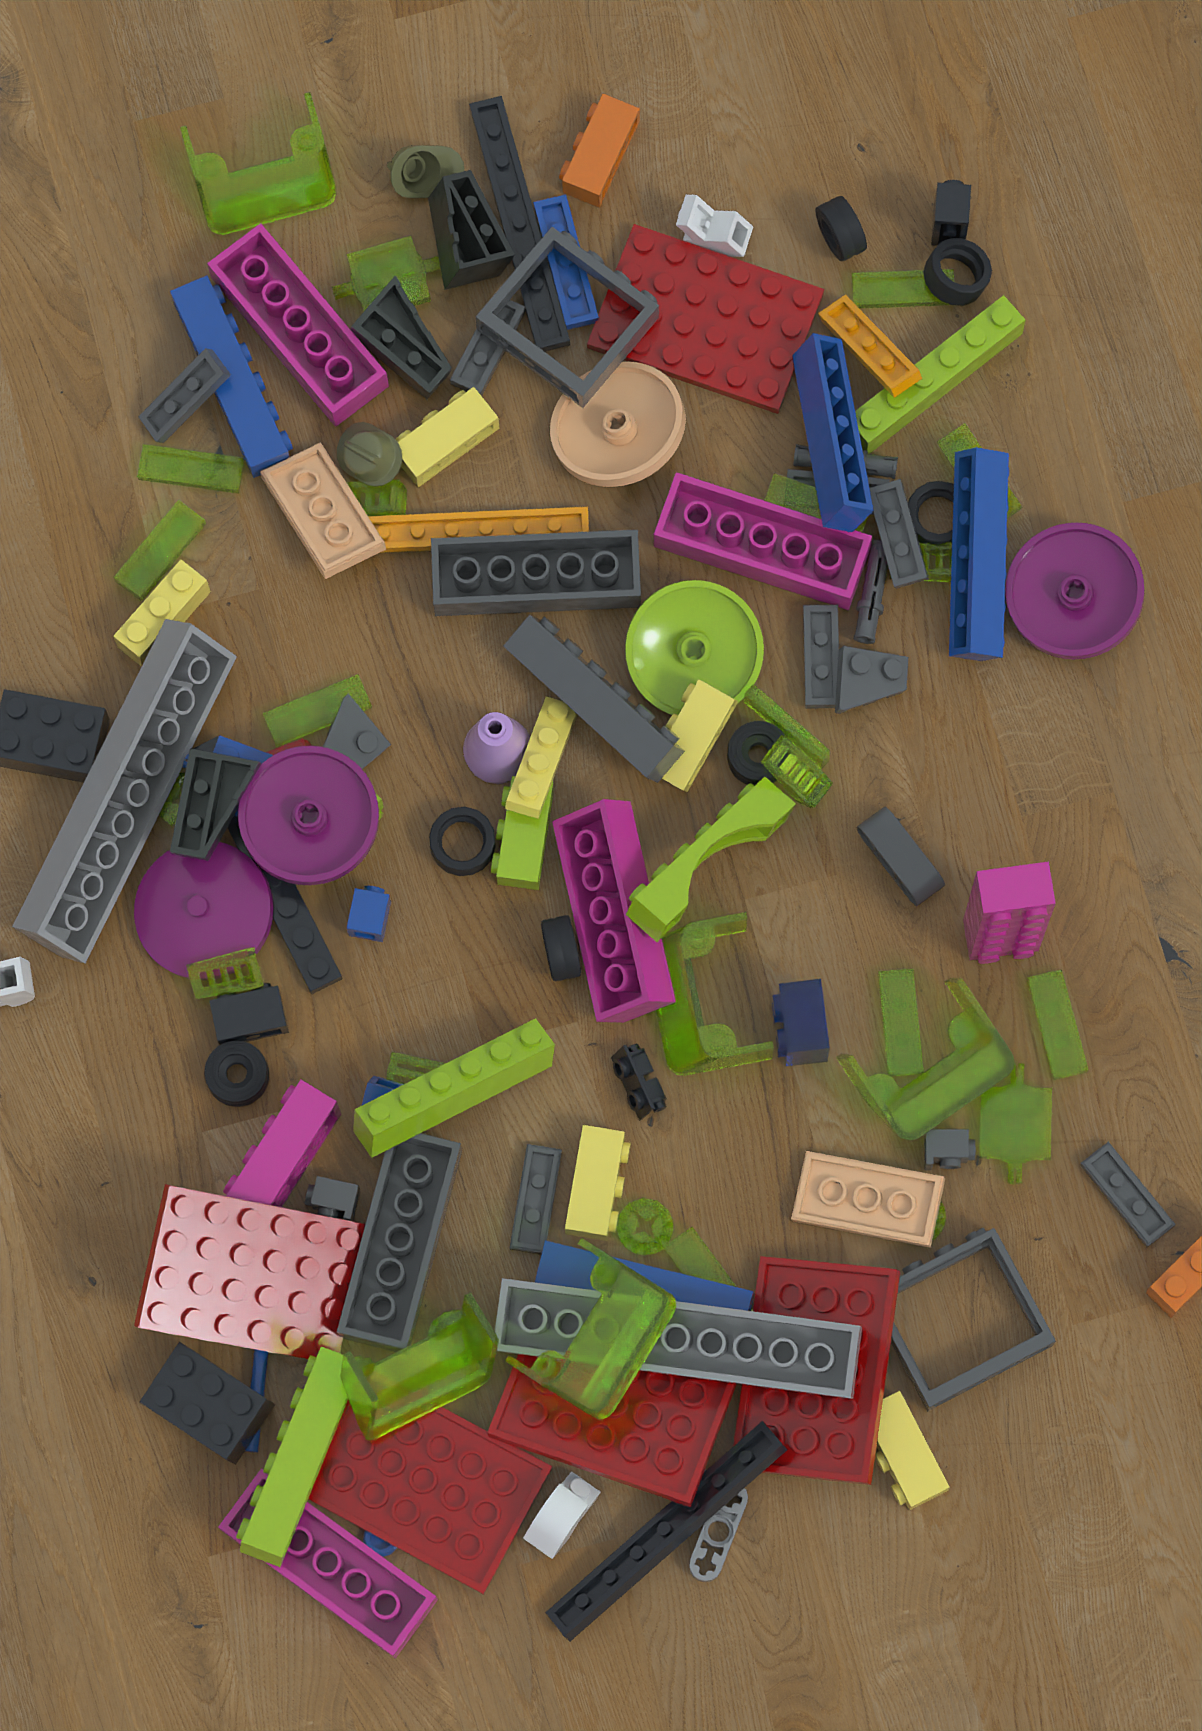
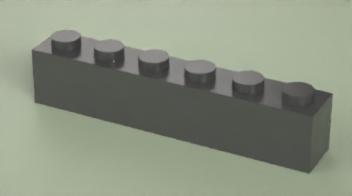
(594, 698)

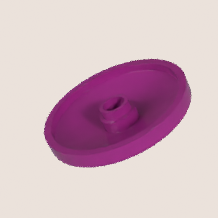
(1075, 591)
(309, 815)
(202, 908)

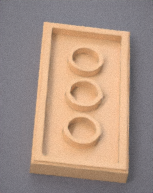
(323, 510)
(868, 1199)

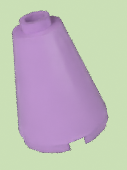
(495, 748)

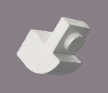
(714, 230)
(15, 982)
(561, 1514)

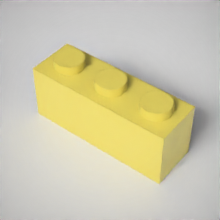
(446, 435)
(172, 599)
(698, 728)
(597, 1183)
(907, 1455)

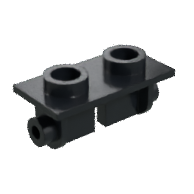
(631, 1066)

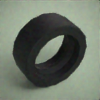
(971, 256)
(921, 494)
(450, 817)

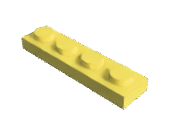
(541, 758)

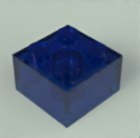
(802, 1021)

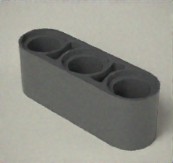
(900, 856)

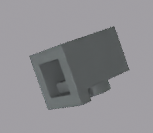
(948, 1148)
(333, 1198)

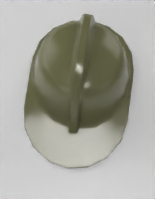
(421, 167)
(369, 454)

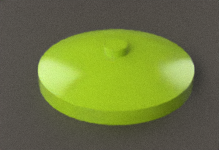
(693, 635)

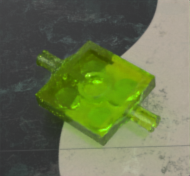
(378, 265)
(1016, 1124)

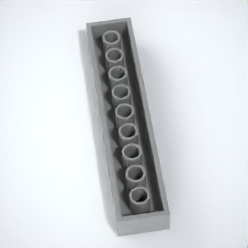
(125, 791)
(696, 1341)

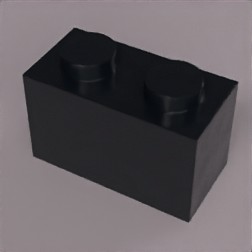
(950, 211)
(249, 1015)

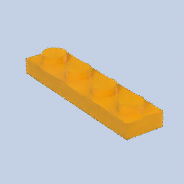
(870, 346)

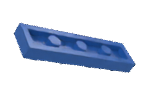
(569, 279)

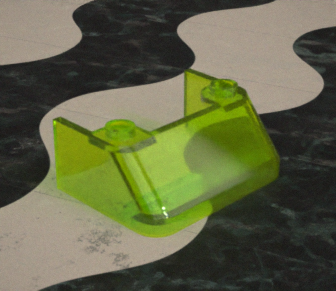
(265, 190)
(685, 1040)
(949, 1085)
(610, 1341)
(422, 1375)

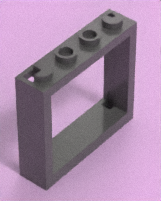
(535, 358)
(945, 1258)

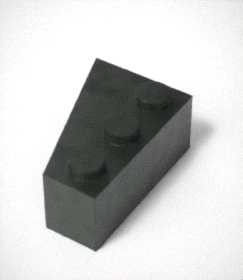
(466, 232)
(401, 340)
(209, 801)

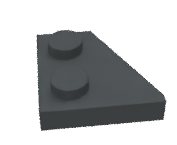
(867, 677)
(355, 734)

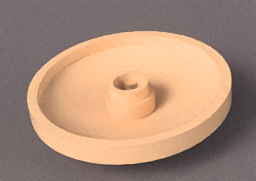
(623, 429)

